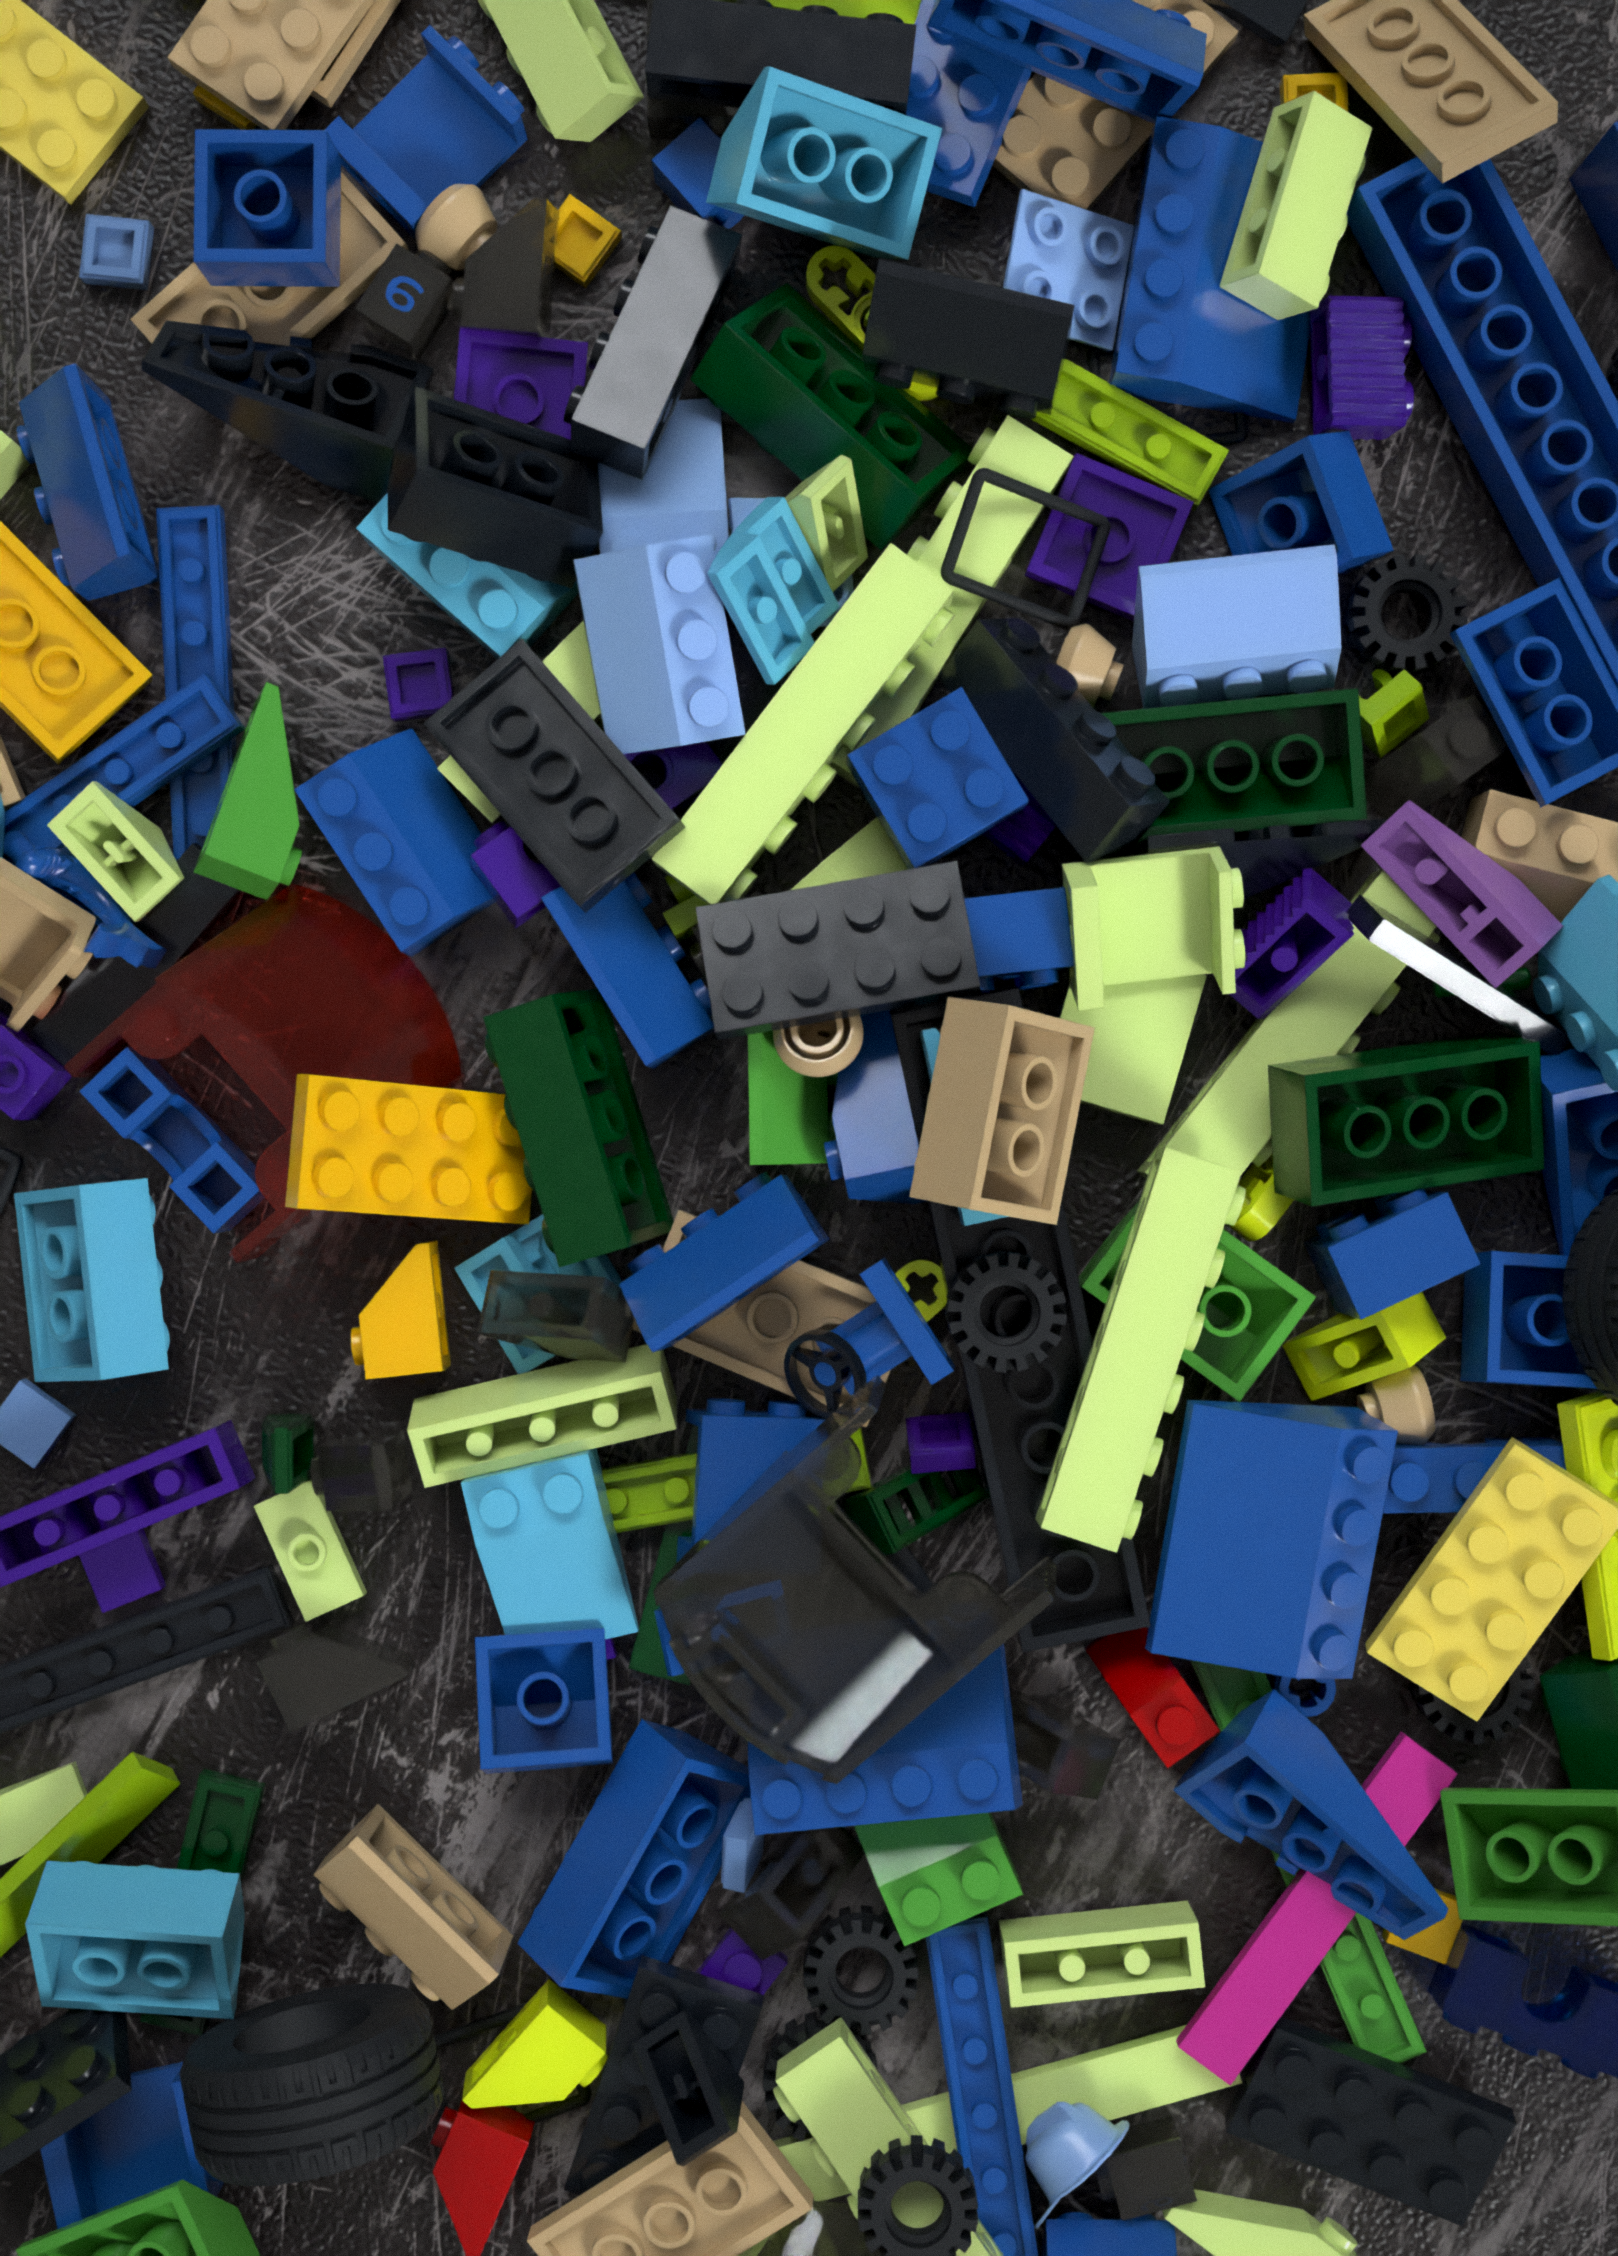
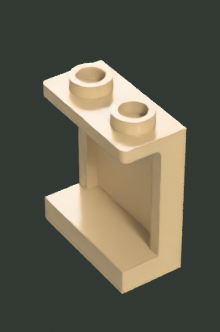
(39, 943)

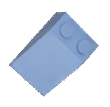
(680, 491)

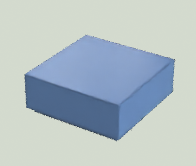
(116, 252)
(32, 1423)
(740, 1849)

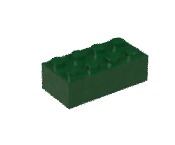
(1406, 1118)

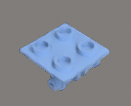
(1071, 259)

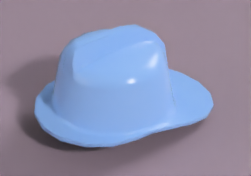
(1069, 2146)

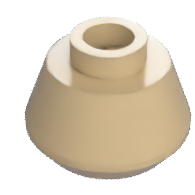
(455, 224)
(1090, 661)
(820, 1047)
(1402, 1403)

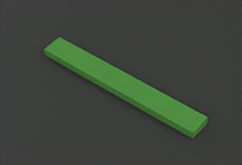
(1356, 1962)

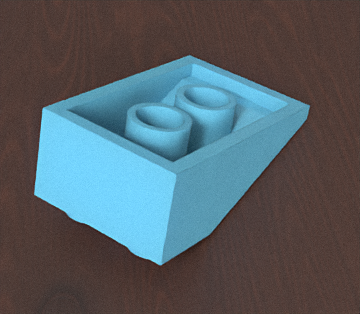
(551, 1547)

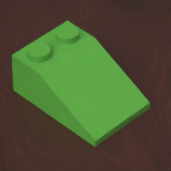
(938, 1870)

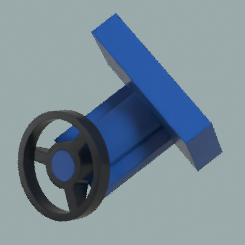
(866, 1345)

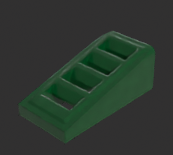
(287, 1450)
(883, 1517)

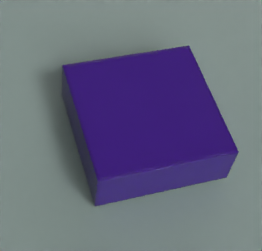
(418, 683)
(940, 1443)
(122, 1570)

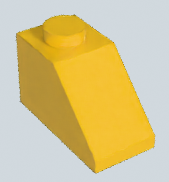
(405, 1320)

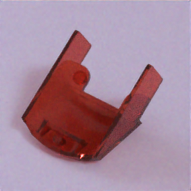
(286, 996)

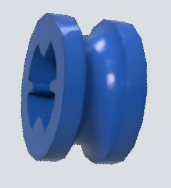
(1317, 1704)

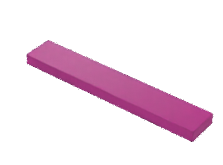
(1303, 1925)

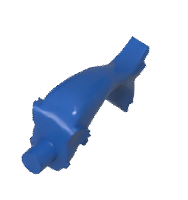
(69, 878)

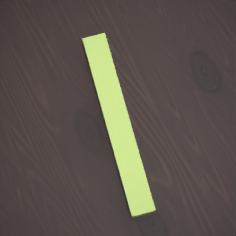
(1109, 2080)

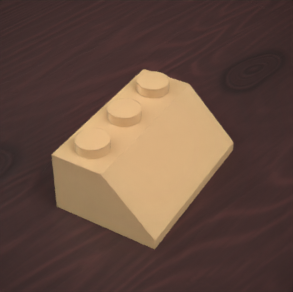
(1546, 847)
(1002, 1110)
(414, 1909)

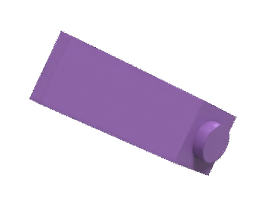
(1463, 892)

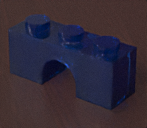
(1484, 1989)

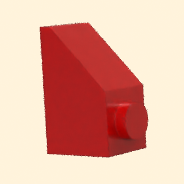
(1153, 1694)
(478, 2166)

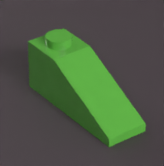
(257, 810)

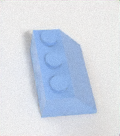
(1237, 626)
(659, 645)

